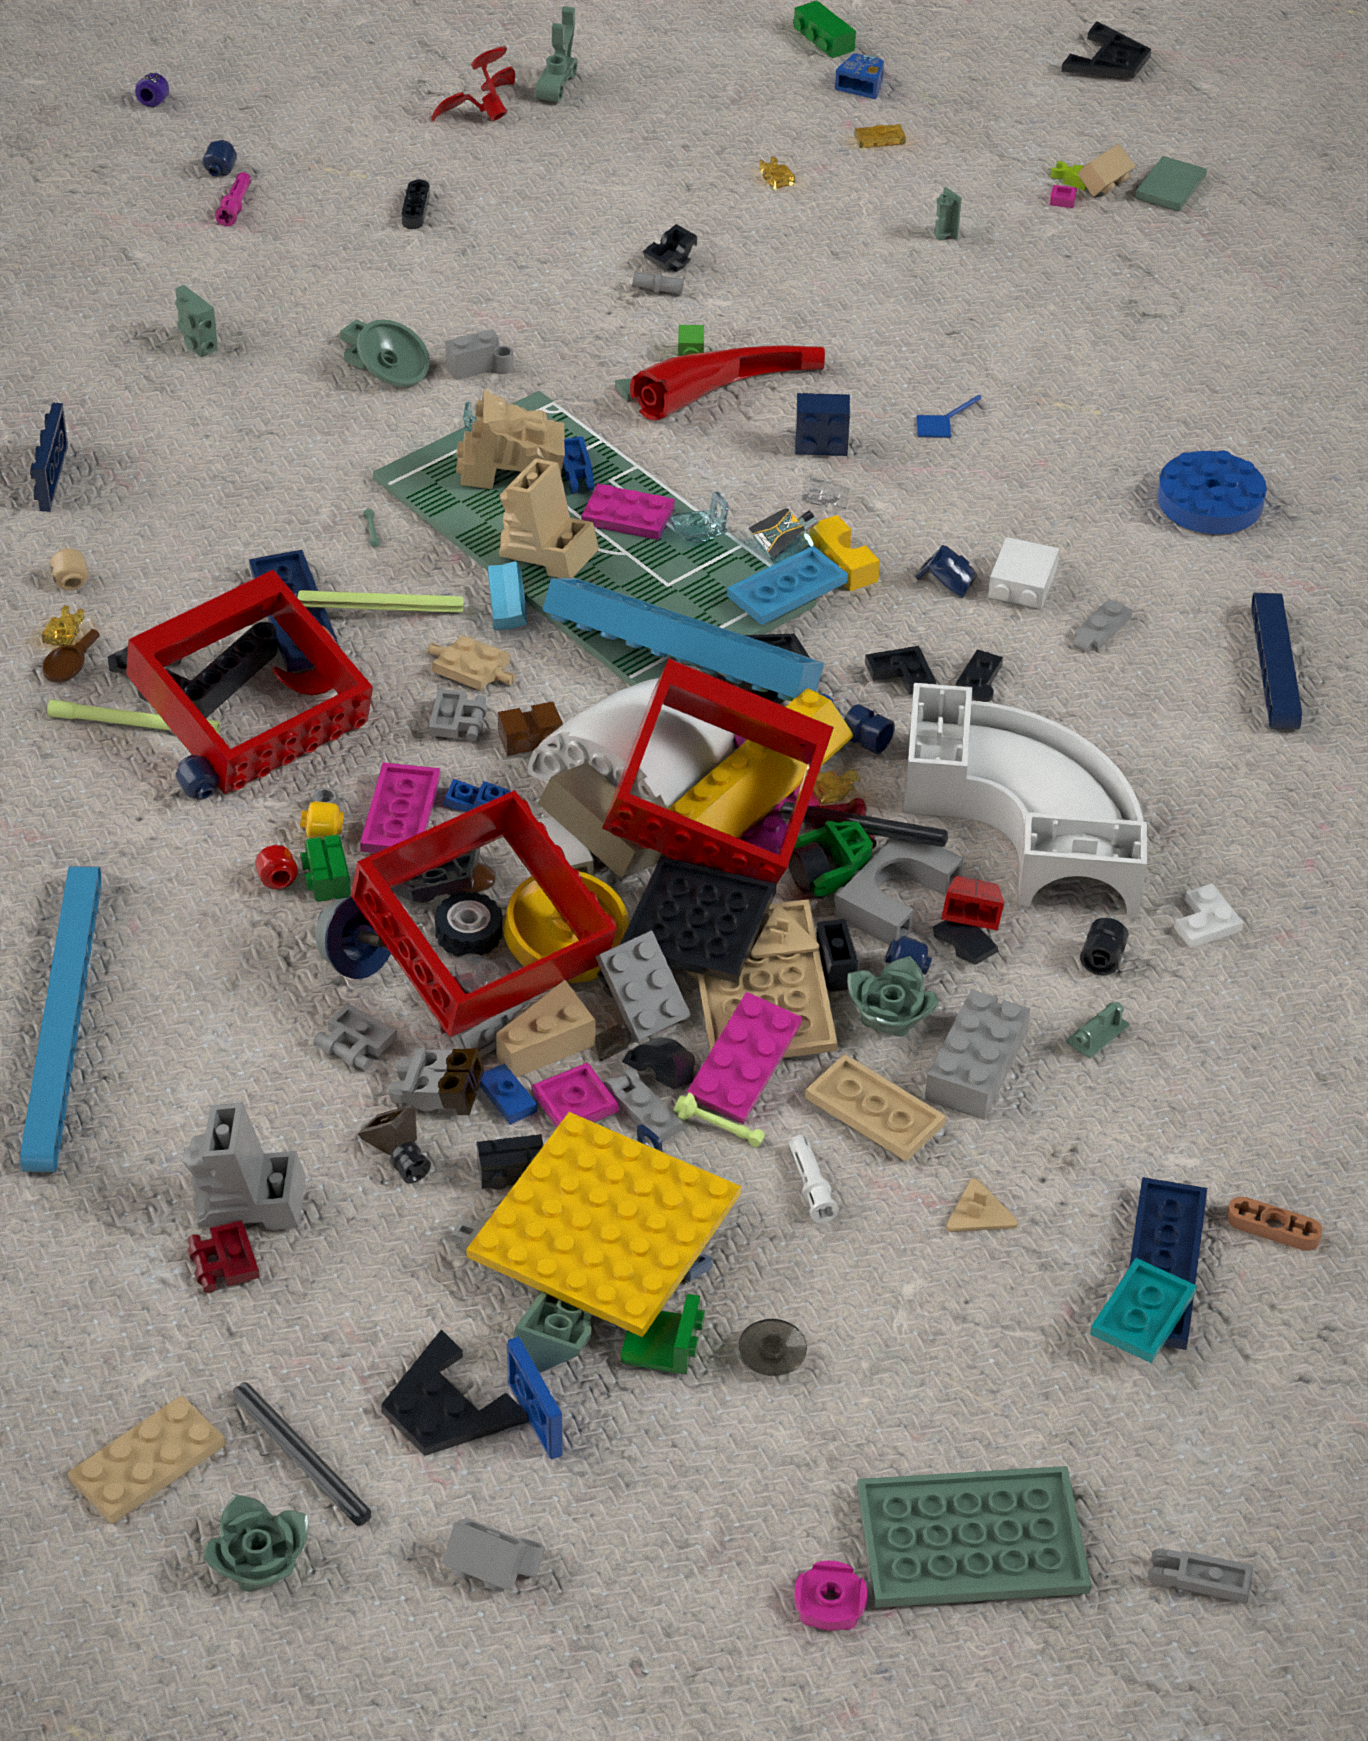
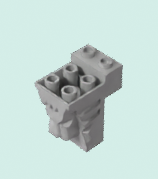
(237, 1178)

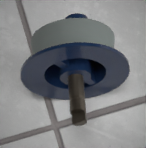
(349, 940)

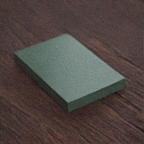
(1171, 183)

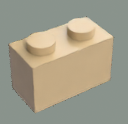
(1106, 170)

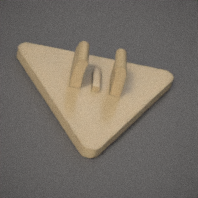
(783, 937)
(980, 1211)

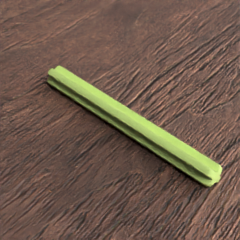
(381, 601)

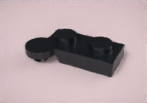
(980, 674)

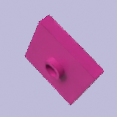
(575, 1092)

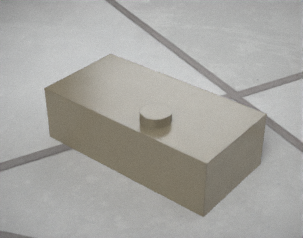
(580, 804)

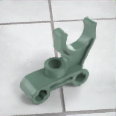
(561, 64)

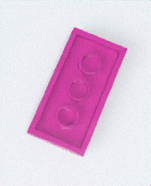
(399, 805)
(745, 1057)

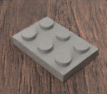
(643, 986)

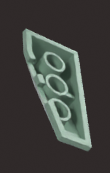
(553, 1331)

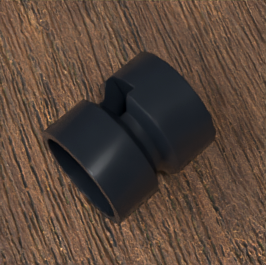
(1104, 946)

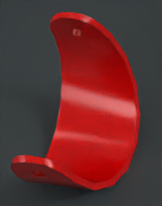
(304, 683)

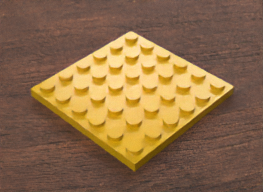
(604, 1223)

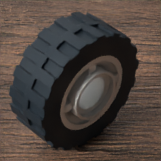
(468, 924)

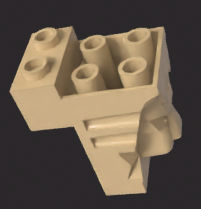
(506, 440)
(540, 523)

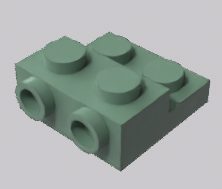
(196, 321)

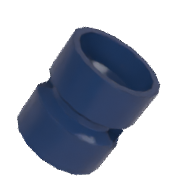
(869, 729)

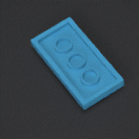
(787, 585)

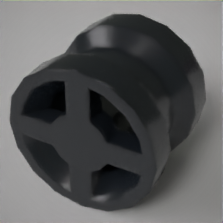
(410, 1162)

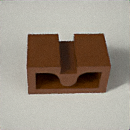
(526, 730)

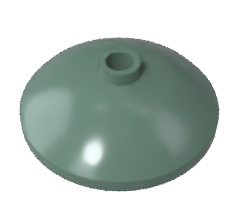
(393, 353)

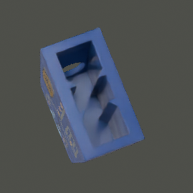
(860, 75)

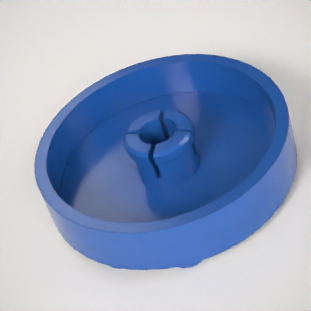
(1211, 492)

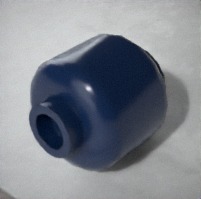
(220, 157)
(197, 777)
(907, 947)

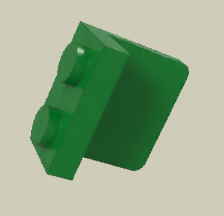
(668, 1341)

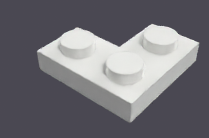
(1211, 920)

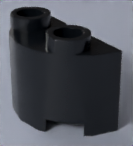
(673, 249)
(667, 1058)

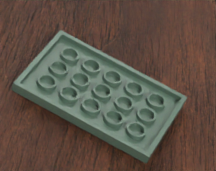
(972, 1536)

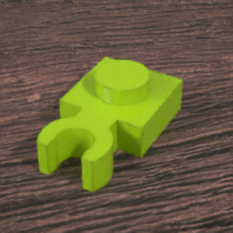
(1069, 174)

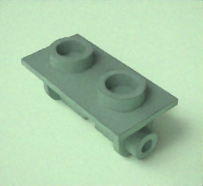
(949, 213)
(1099, 1030)

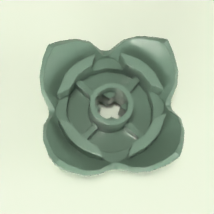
(892, 999)
(248, 1527)

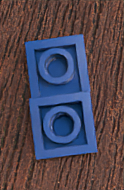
(466, 797)

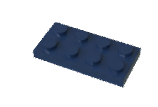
(49, 457)

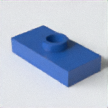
(507, 1094)

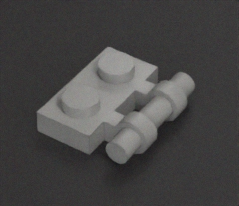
(448, 715)
(359, 1029)

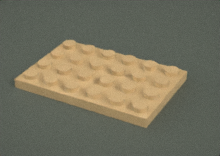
(787, 981)

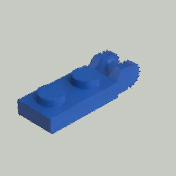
(577, 463)

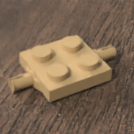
(471, 662)

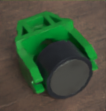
(846, 845)

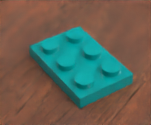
(1143, 1310)

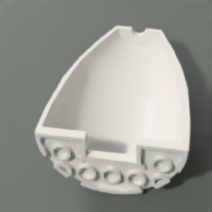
(675, 760)

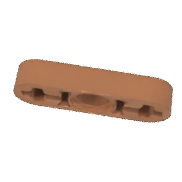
(1260, 1228)

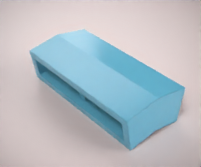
(507, 596)

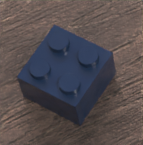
(822, 424)

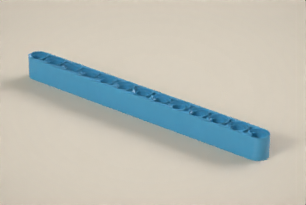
(61, 1021)

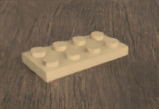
(875, 1107)
(146, 1459)

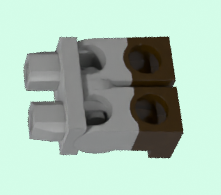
(438, 1080)

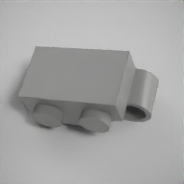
(478, 355)
(490, 1555)

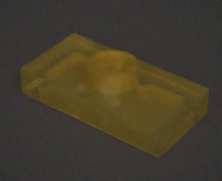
(880, 136)

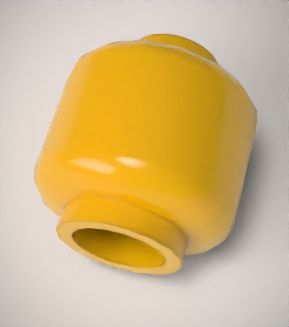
(322, 820)

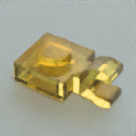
(832, 788)

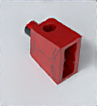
(973, 903)

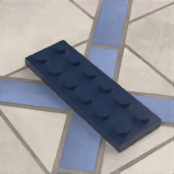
(296, 574)
(1170, 1237)

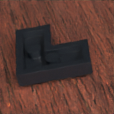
(903, 663)

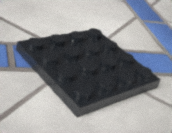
(702, 917)

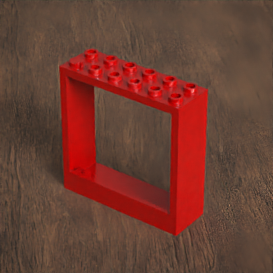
(218, 619)
(739, 714)
(545, 861)

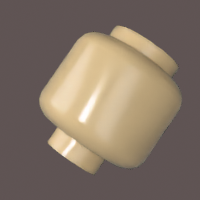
(69, 568)

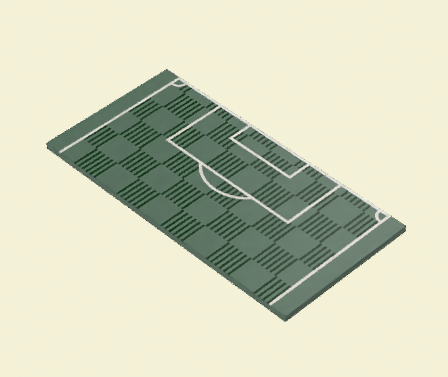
(661, 572)

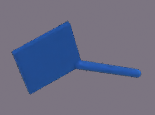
(939, 425)

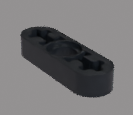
(412, 198)

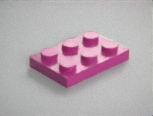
(628, 511)

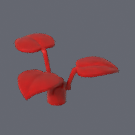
(491, 102)

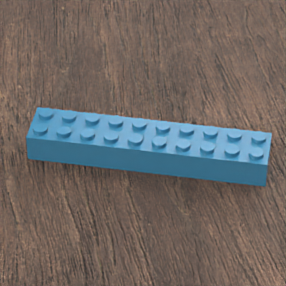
(682, 637)

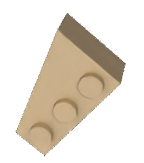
(546, 1032)

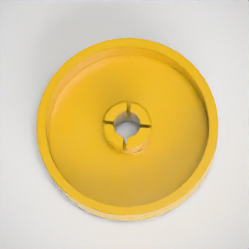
(537, 929)

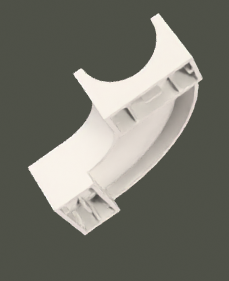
(1032, 782)

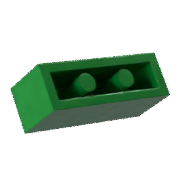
(824, 29)

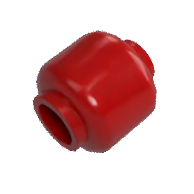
(276, 867)

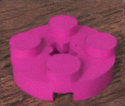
(824, 1613)

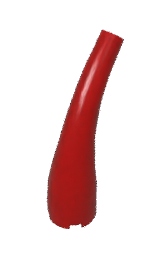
(688, 377)

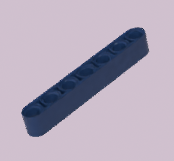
(1276, 661)

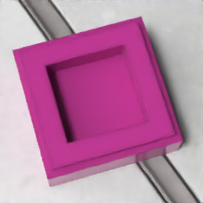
(1063, 196)

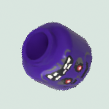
(152, 89)

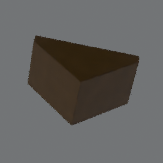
(391, 1129)

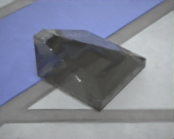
(612, 1041)

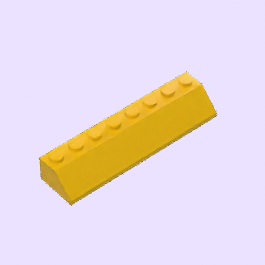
(756, 777)

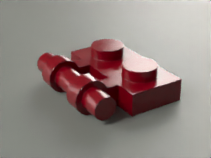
(233, 1252)

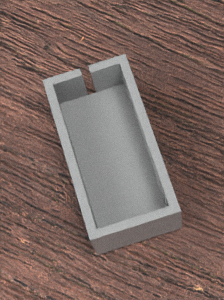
(977, 1054)

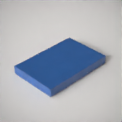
(534, 1398)

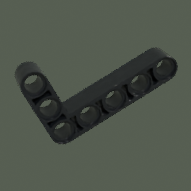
(229, 669)

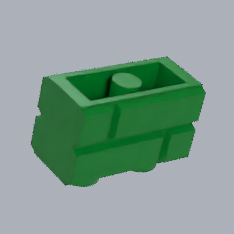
(326, 867)

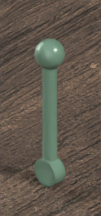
(369, 515)

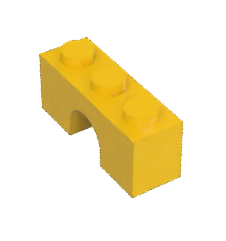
(833, 539)

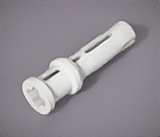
(815, 1188)

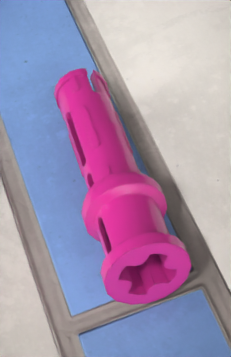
(231, 203)

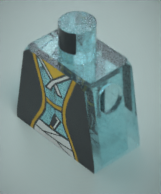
(783, 534)

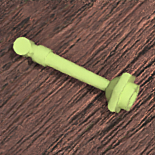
(687, 1107)

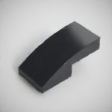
(968, 940)

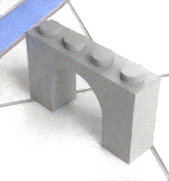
(879, 914)

